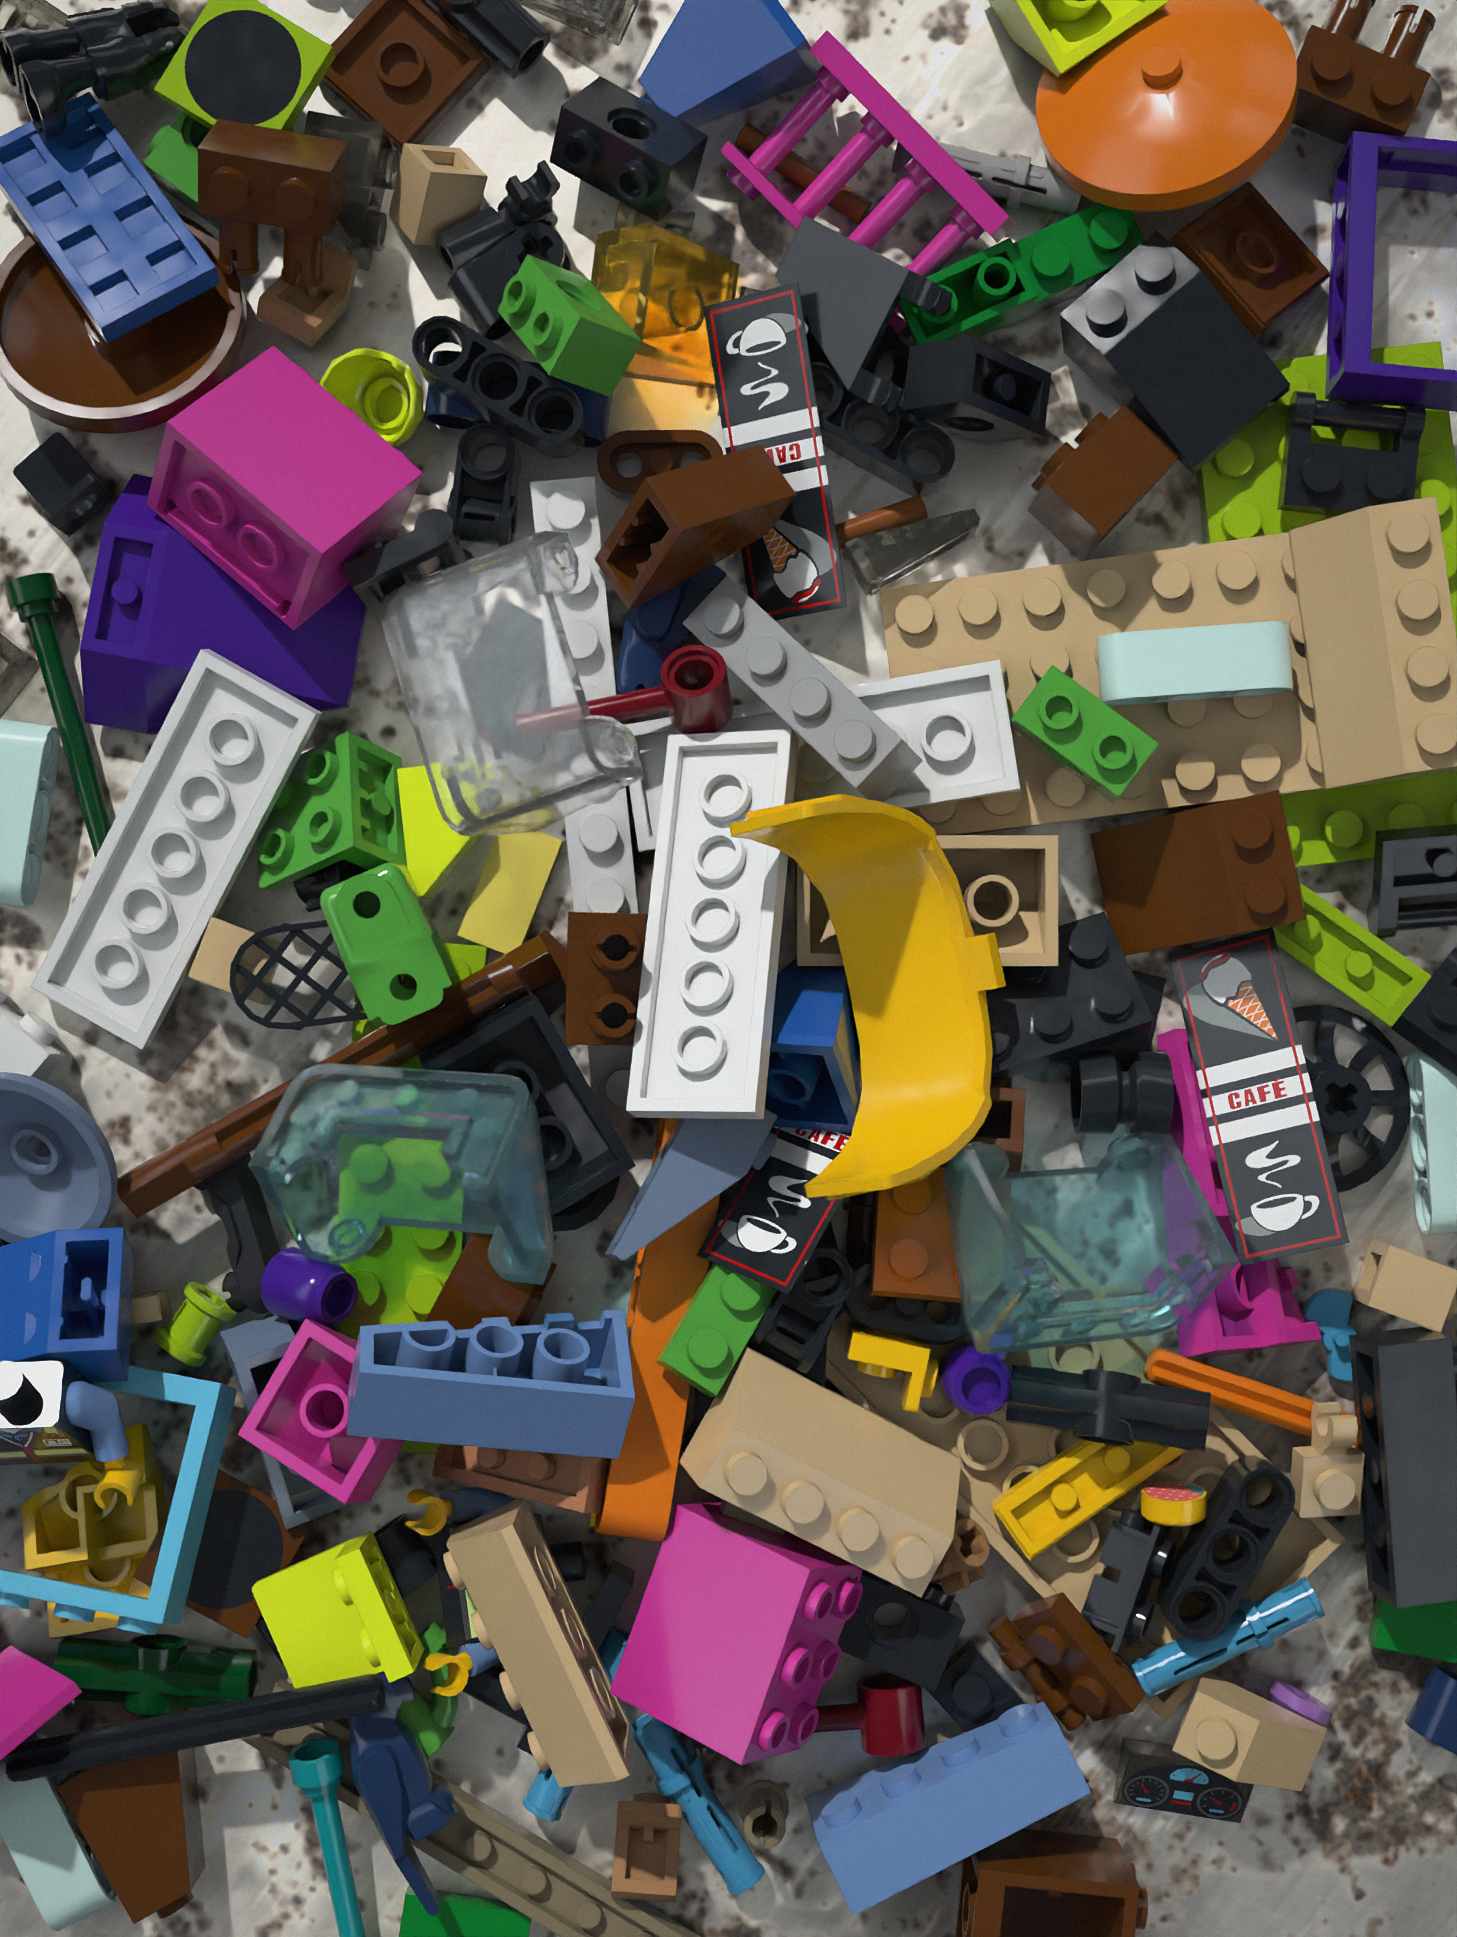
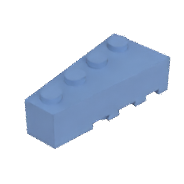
(496, 1384)
(943, 1803)

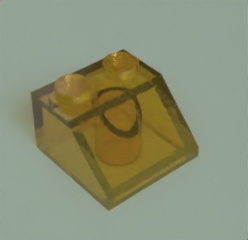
(660, 292)

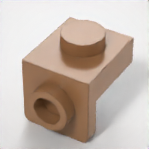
(313, 310)
(647, 1848)

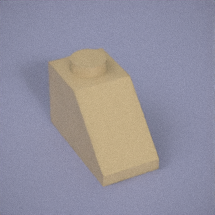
(1247, 1736)

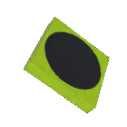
(245, 67)

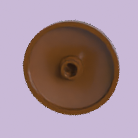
(143, 379)

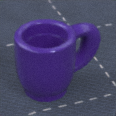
(308, 1289)
(975, 1381)

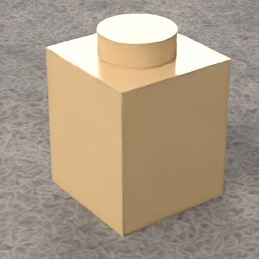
(1407, 1286)

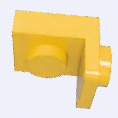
(883, 1354)

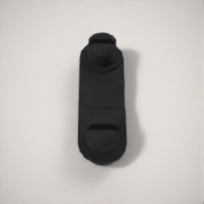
(249, 1230)

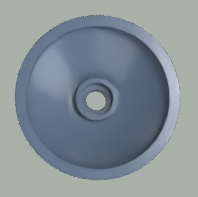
(51, 1162)

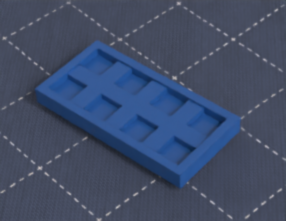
(102, 221)

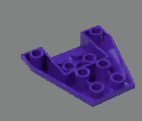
(165, 601)

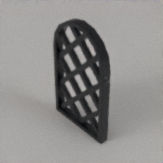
(301, 975)

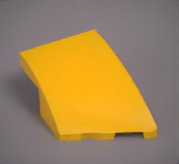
(91, 1545)

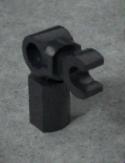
(524, 204)

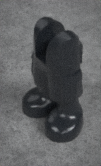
(97, 49)

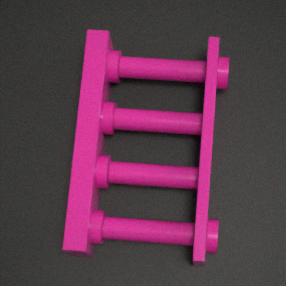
(882, 125)

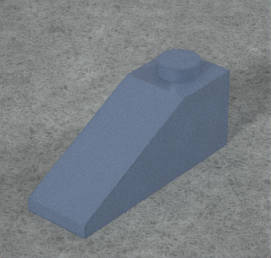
(691, 1169)
(253, 1355)

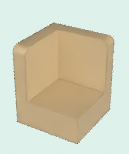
(435, 191)
(217, 953)

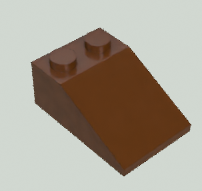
(1199, 874)

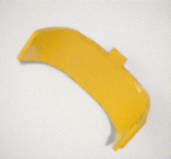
(910, 978)

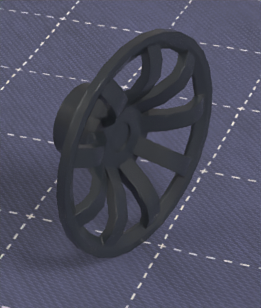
(1345, 1095)

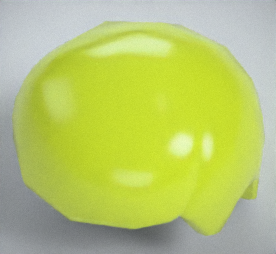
(379, 391)

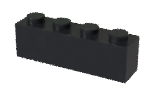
(1410, 1462)

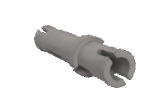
(1007, 178)

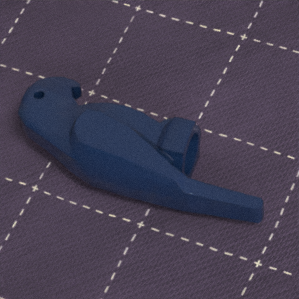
(657, 630)
(399, 1786)

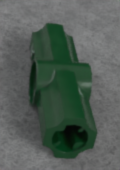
(157, 1672)

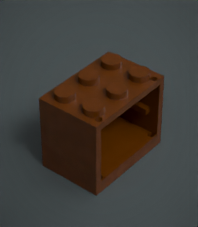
(1050, 1888)

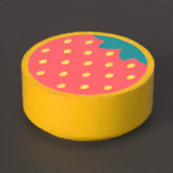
(1173, 1503)

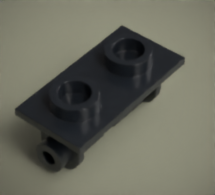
(1121, 1604)

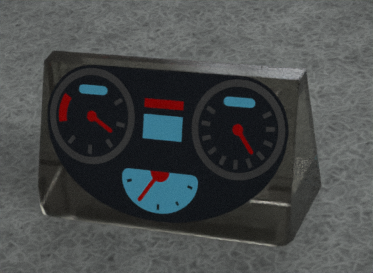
(1166, 1781)

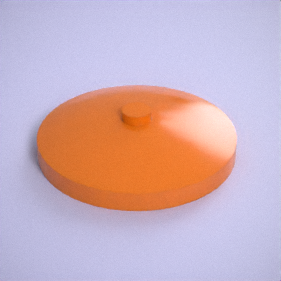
(1172, 106)

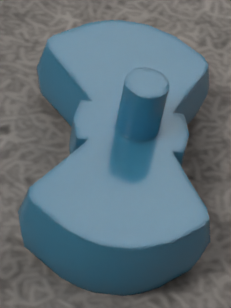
(1332, 1312)

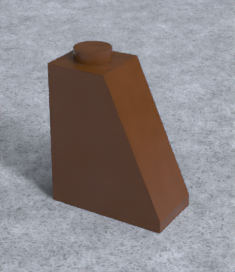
(692, 521)
(142, 1828)

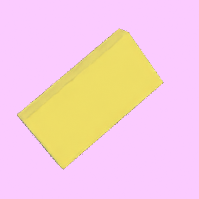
(510, 890)

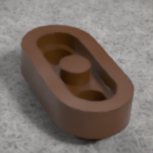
(655, 451)

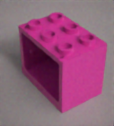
(280, 484)
(737, 1634)

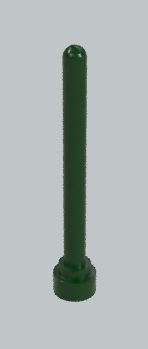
(35, 602)

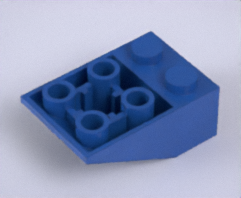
(69, 1301)

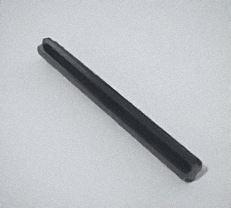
(196, 1727)

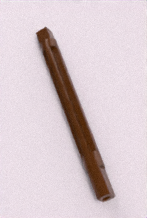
(387, 1046)

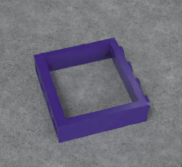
(1363, 165)

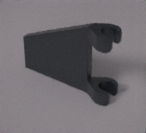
(850, 300)

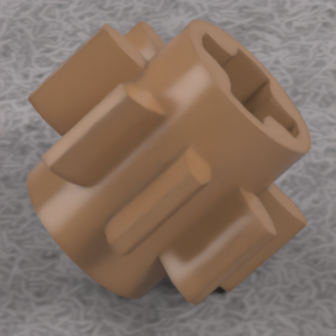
(963, 1558)

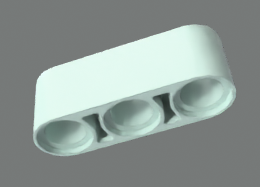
(1195, 663)
(26, 795)
(1433, 1143)
(51, 1849)

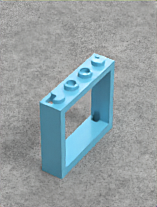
(184, 1525)

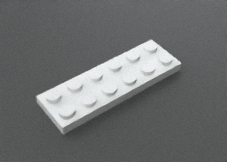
(946, 716)
(175, 848)
(712, 930)

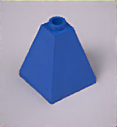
(726, 59)
(813, 1051)

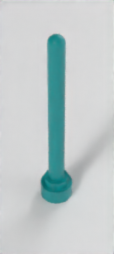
(317, 1771)

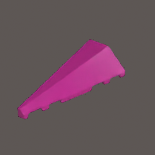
(1255, 1301)

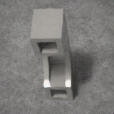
(803, 692)

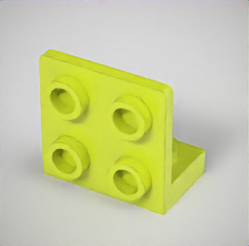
(339, 1616)

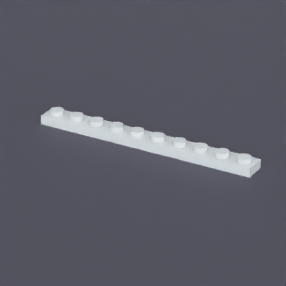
(599, 833)

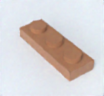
(536, 1476)

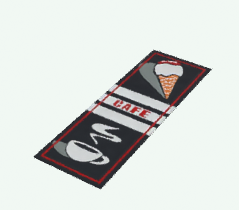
(771, 401)
(1258, 1098)
(769, 1220)

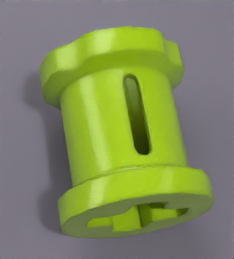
(194, 1324)

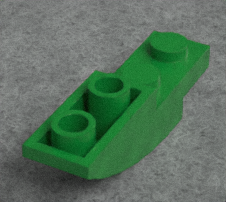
(1025, 276)

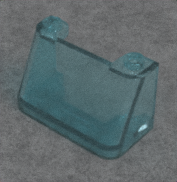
(408, 1151)
(1083, 1247)

